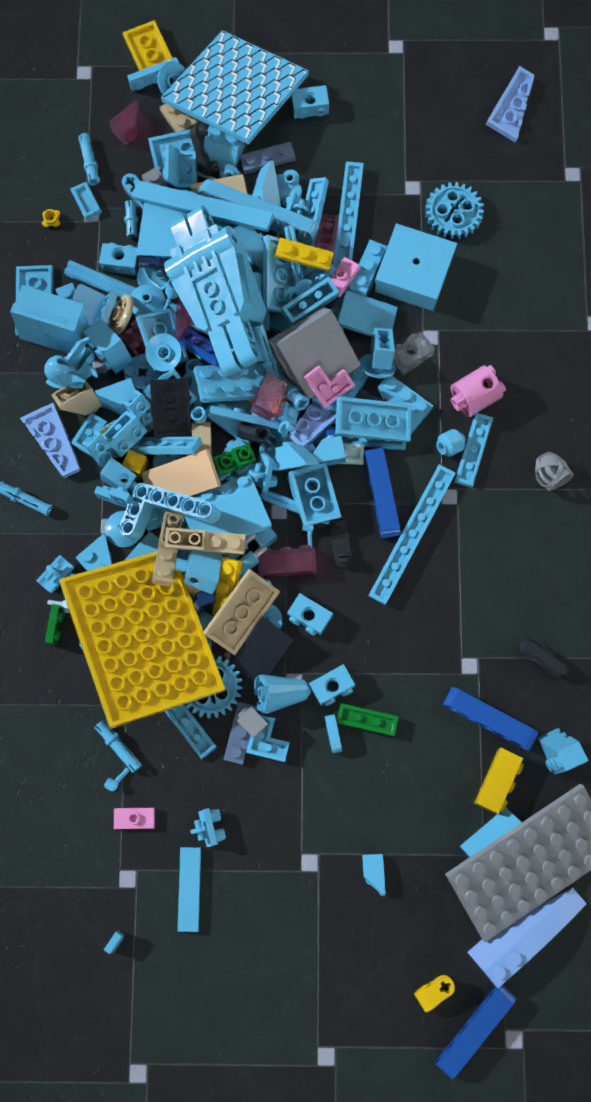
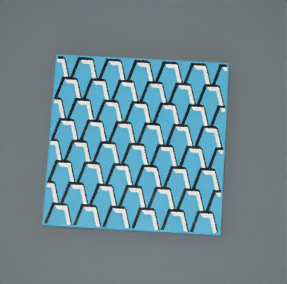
(235, 86)

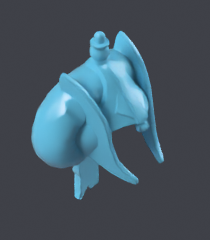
(72, 369)

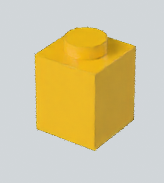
(136, 463)

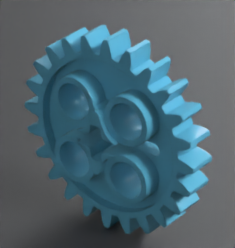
(468, 218)
(231, 685)

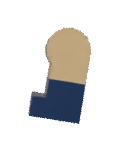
(202, 599)

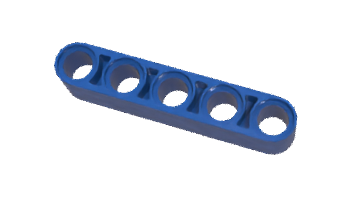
(382, 493)
(490, 718)
(475, 1031)

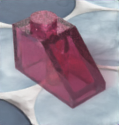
(126, 123)

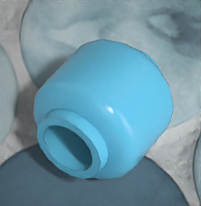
(450, 443)

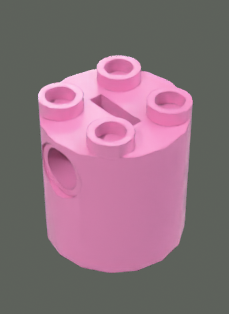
(472, 396)

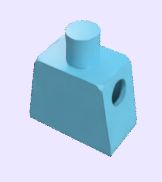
(115, 472)
(201, 570)

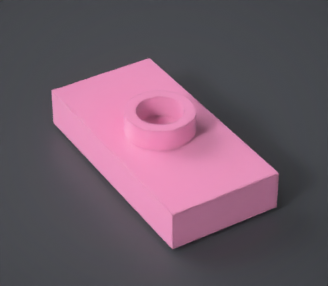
(344, 275)
(134, 818)

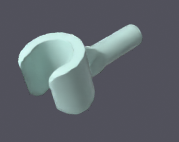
(63, 604)

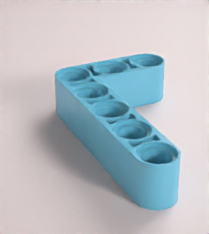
(147, 497)

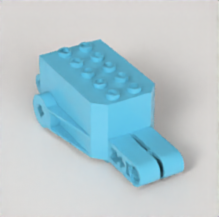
(217, 287)

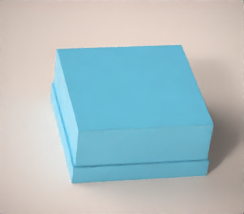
(414, 267)
(48, 319)

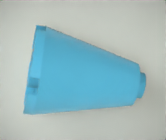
(279, 692)

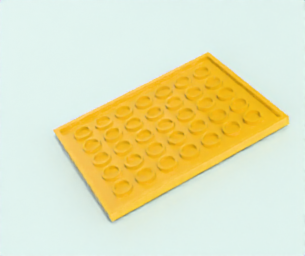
(140, 640)

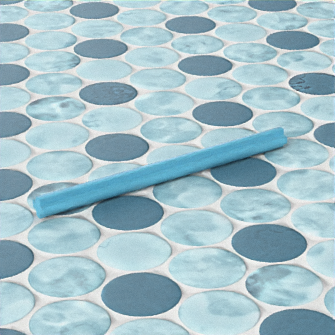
(107, 284)

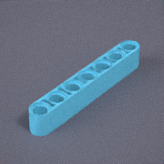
(304, 227)

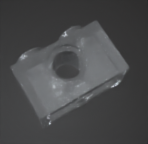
(406, 362)

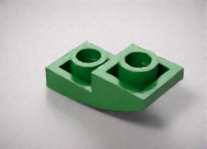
(234, 460)

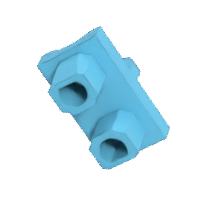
(295, 204)
(262, 472)
(57, 570)
(206, 827)

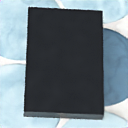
(170, 407)
(262, 650)

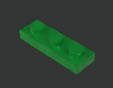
(367, 719)

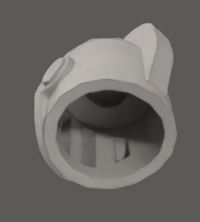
(552, 471)

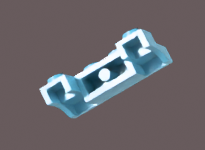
(123, 432)

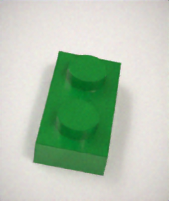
(56, 617)

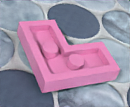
(328, 389)

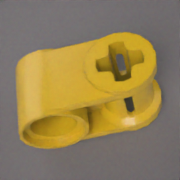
(431, 995)

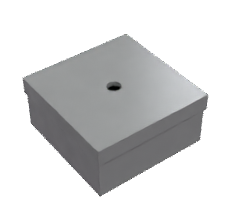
(313, 343)

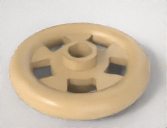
(122, 314)

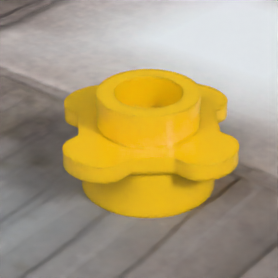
(50, 213)

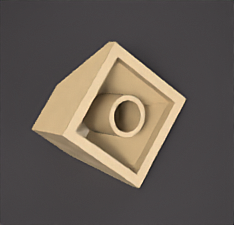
(78, 401)

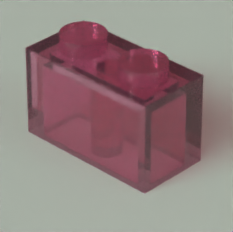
(268, 397)

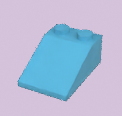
(314, 494)

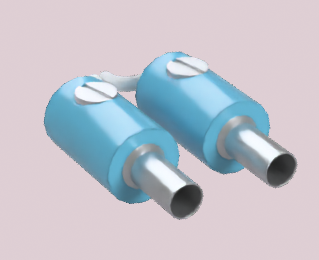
(250, 558)

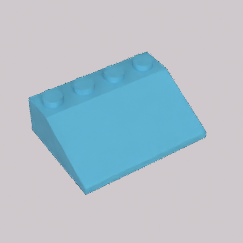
(155, 231)
(239, 508)

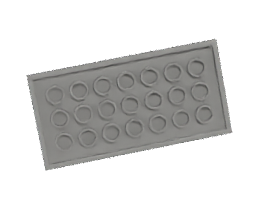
(526, 864)

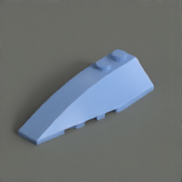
(526, 937)

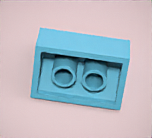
(490, 832)

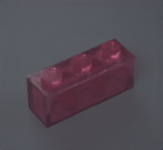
(287, 562)

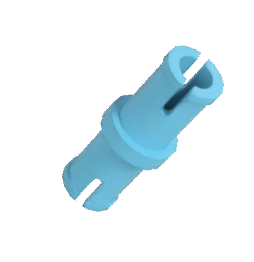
(131, 219)

